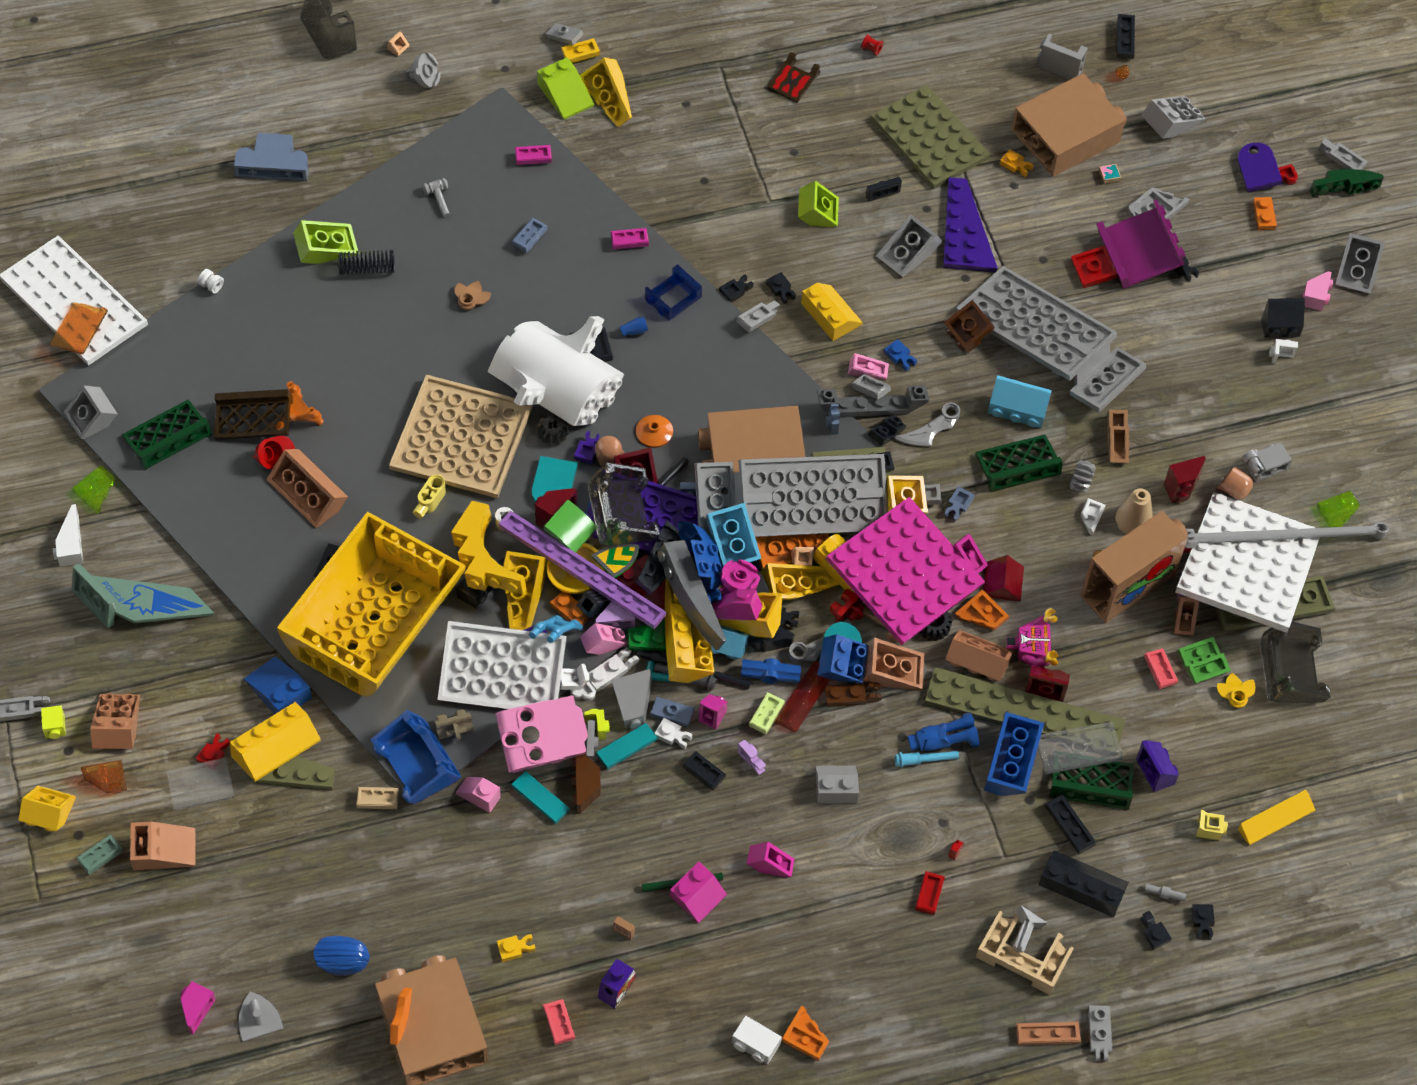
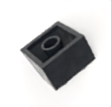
(1283, 317)

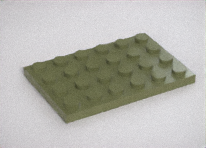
(930, 136)

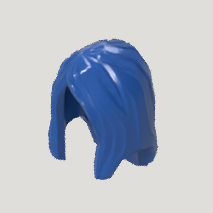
(341, 955)

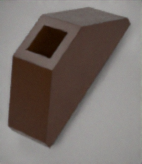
(586, 782)

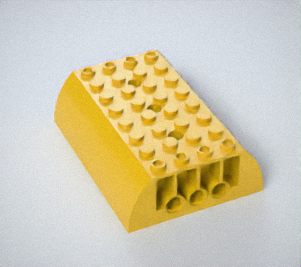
(358, 585)

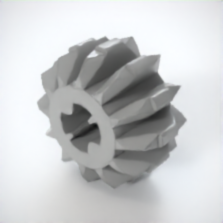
(1082, 476)

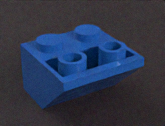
(843, 659)

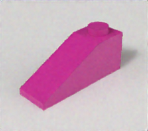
(738, 605)

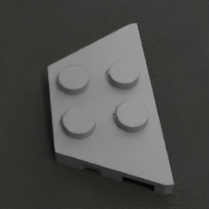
(1144, 203)

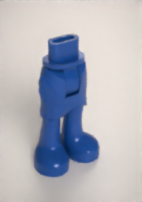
(935, 737)

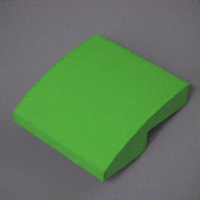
(570, 526)
(1203, 660)

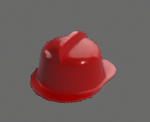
(270, 450)

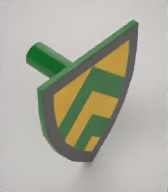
(616, 558)

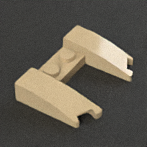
(996, 950)

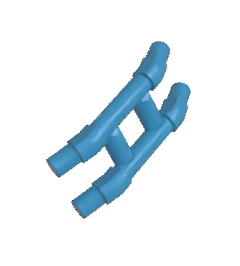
(556, 625)

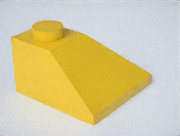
(902, 487)

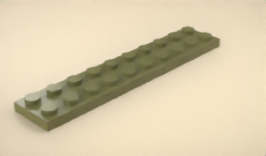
(992, 701)

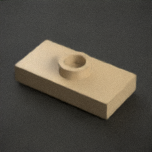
(377, 798)

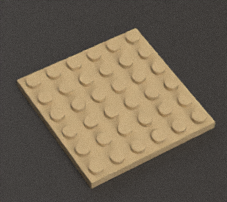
(461, 435)

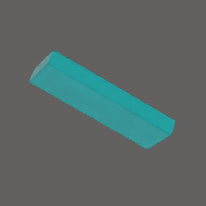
(626, 746)
(540, 797)

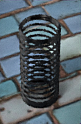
(390, 265)

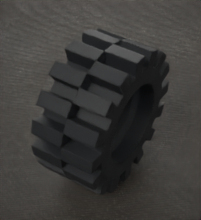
(941, 631)

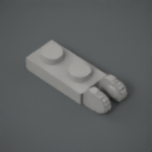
(22, 707)

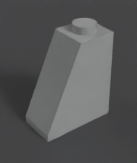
(633, 697)

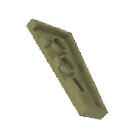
(301, 773)

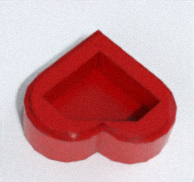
(1288, 174)

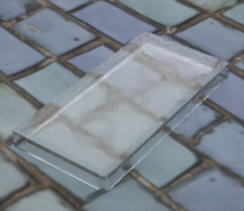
(1079, 747)

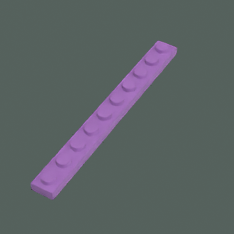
(582, 569)

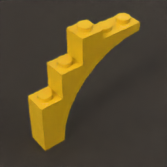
(481, 567)

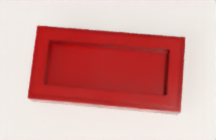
(929, 893)

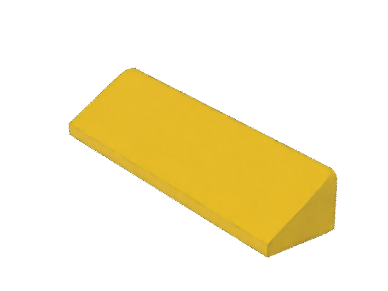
(1276, 817)

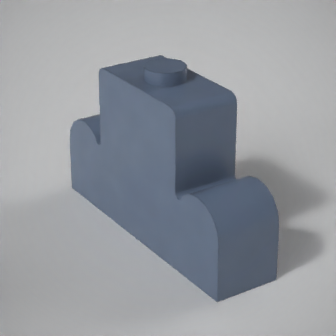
(272, 159)

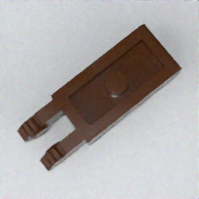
(852, 694)

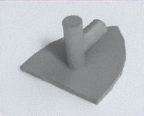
(258, 1017)

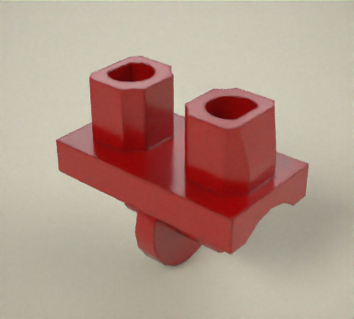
(851, 609)

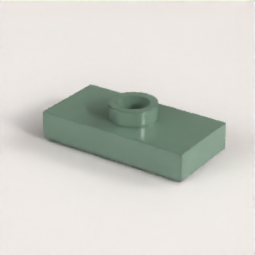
(99, 854)

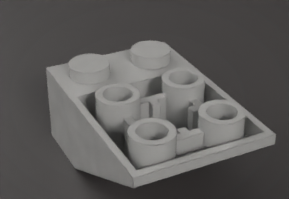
(1172, 116)

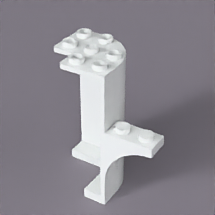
(557, 370)

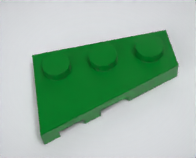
(646, 638)

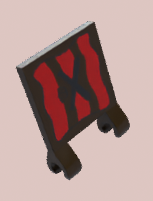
(792, 81)

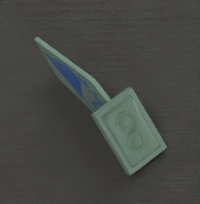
(135, 599)

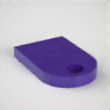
(1258, 169)

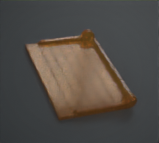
(78, 327)

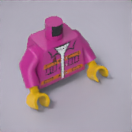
(1034, 641)

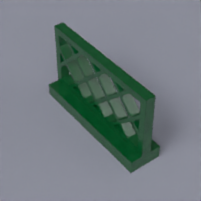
(173, 442)
(1023, 473)
(1092, 793)

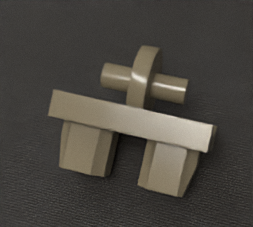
(454, 725)

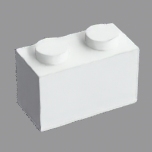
(756, 1040)

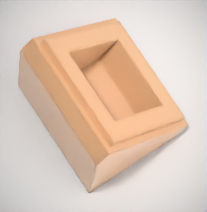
(397, 44)
(802, 555)

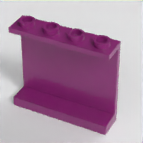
(1142, 246)

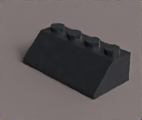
(1083, 883)

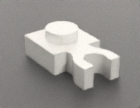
(671, 732)

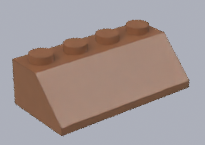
(306, 487)

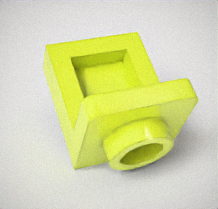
(601, 724)

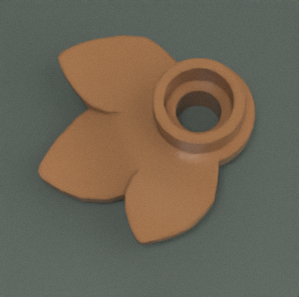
(471, 294)

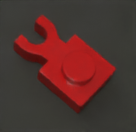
(213, 751)

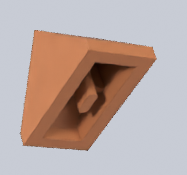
(1185, 615)

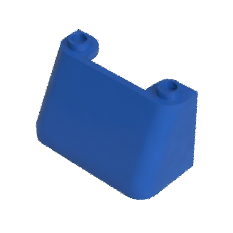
(416, 756)

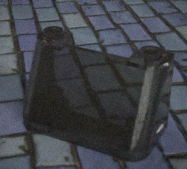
(619, 505)
(1291, 664)

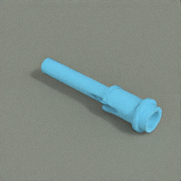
(916, 758)

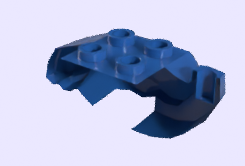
(706, 557)

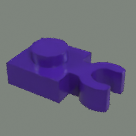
(586, 450)

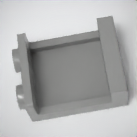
(1060, 59)

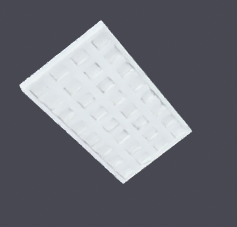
(56, 278)

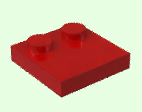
(1094, 266)

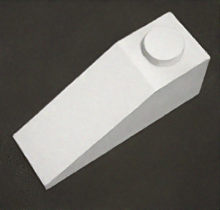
(68, 541)

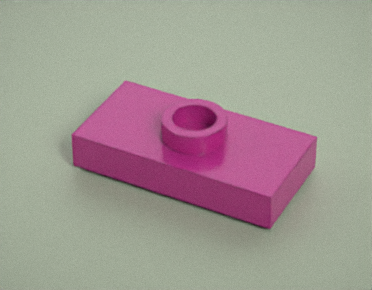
(533, 155)
(629, 238)

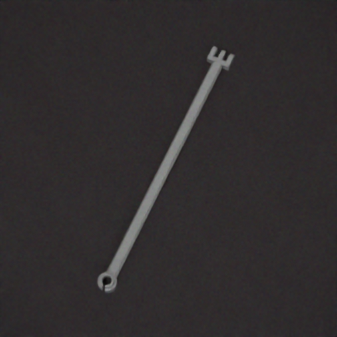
(1378, 530)

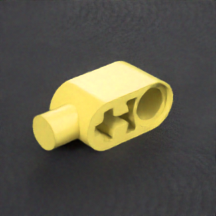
(429, 496)

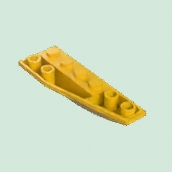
(686, 649)

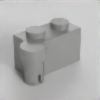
(1267, 462)

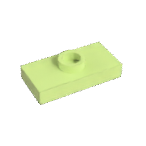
(766, 713)

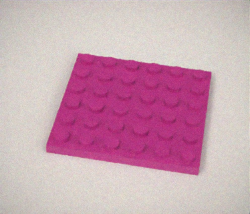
(905, 570)

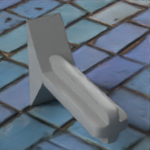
(1029, 921)

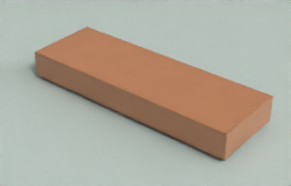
(1047, 1033)

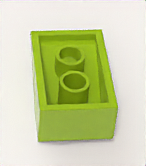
(564, 88)
(322, 241)

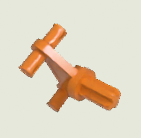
(299, 410)

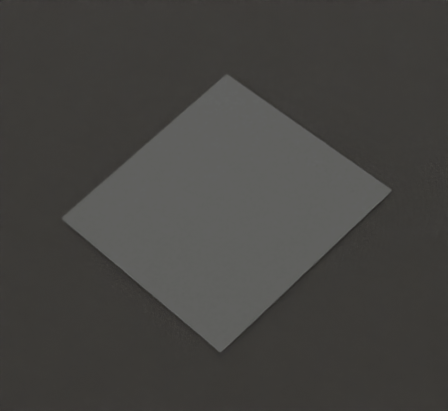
(362, 357)

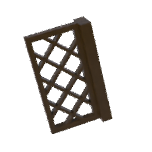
(249, 399)

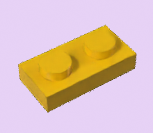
(581, 50)

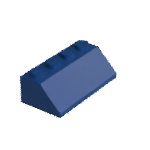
(1013, 755)

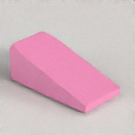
(864, 365)

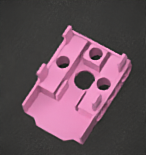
(560, 730)

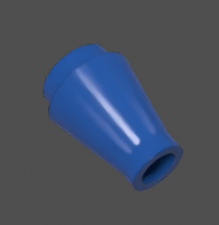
(634, 327)

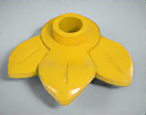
(1234, 689)

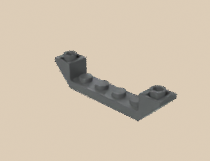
(868, 406)

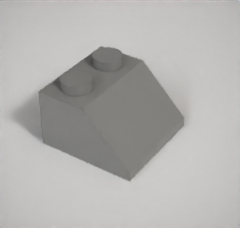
(90, 411)
(837, 784)

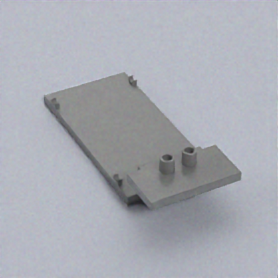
(1057, 337)
(797, 493)

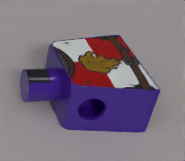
(618, 980)

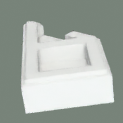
(1091, 514)

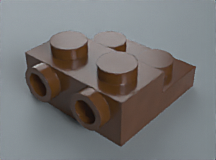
(968, 326)

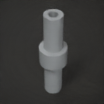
(1165, 892)

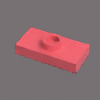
(1161, 668)
(559, 1022)

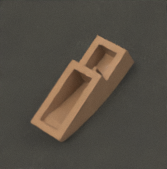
(1118, 436)

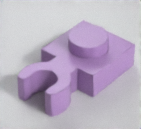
(749, 754)

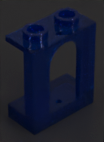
(678, 277)

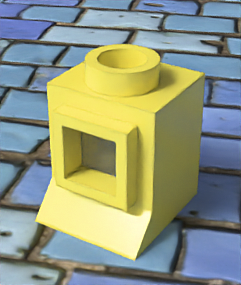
(1211, 826)

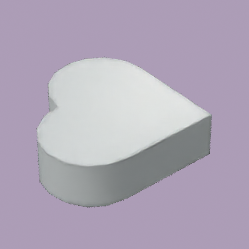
(586, 693)

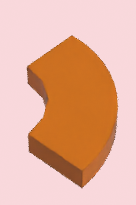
(401, 1016)

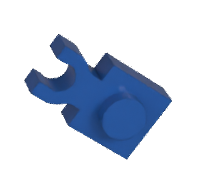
(900, 353)

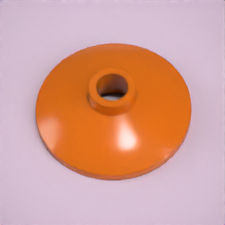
(654, 437)

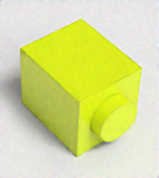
(53, 722)

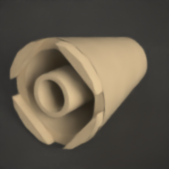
(1134, 511)

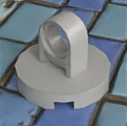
(424, 70)

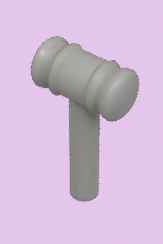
(436, 188)

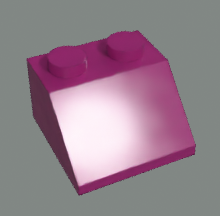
(698, 892)

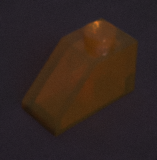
(106, 776)

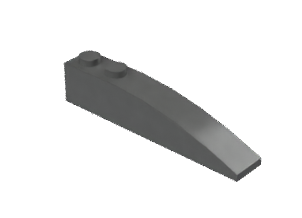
(690, 590)

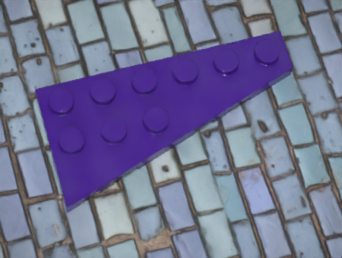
(965, 236)

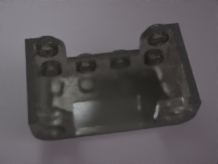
(326, 32)

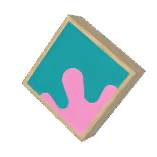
(1109, 173)

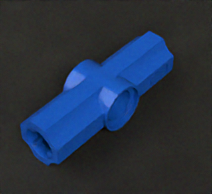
(770, 671)

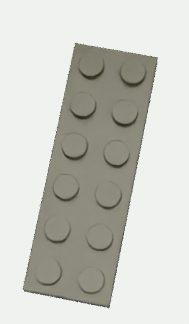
(1312, 601)

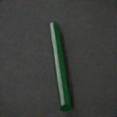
(669, 883)

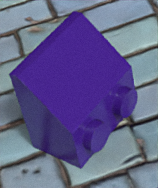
(1156, 765)

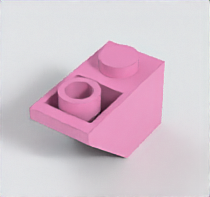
(1316, 291)
(603, 639)

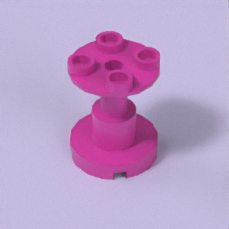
(739, 576)

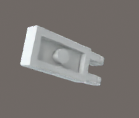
(611, 669)

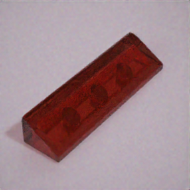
(802, 699)

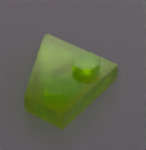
(95, 488)
(1338, 509)

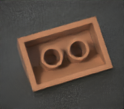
(979, 655)

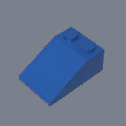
(278, 685)

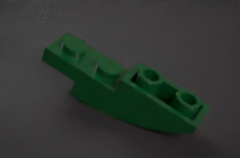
(1351, 180)

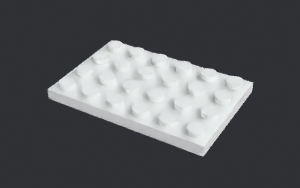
(499, 666)

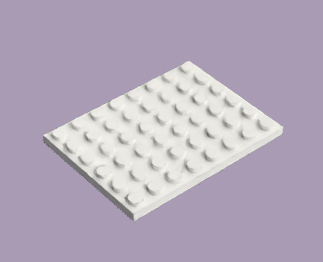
(1252, 576)

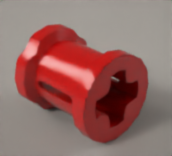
(866, 44)

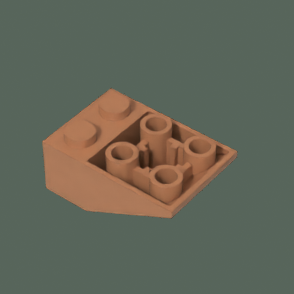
(115, 721)
(161, 846)

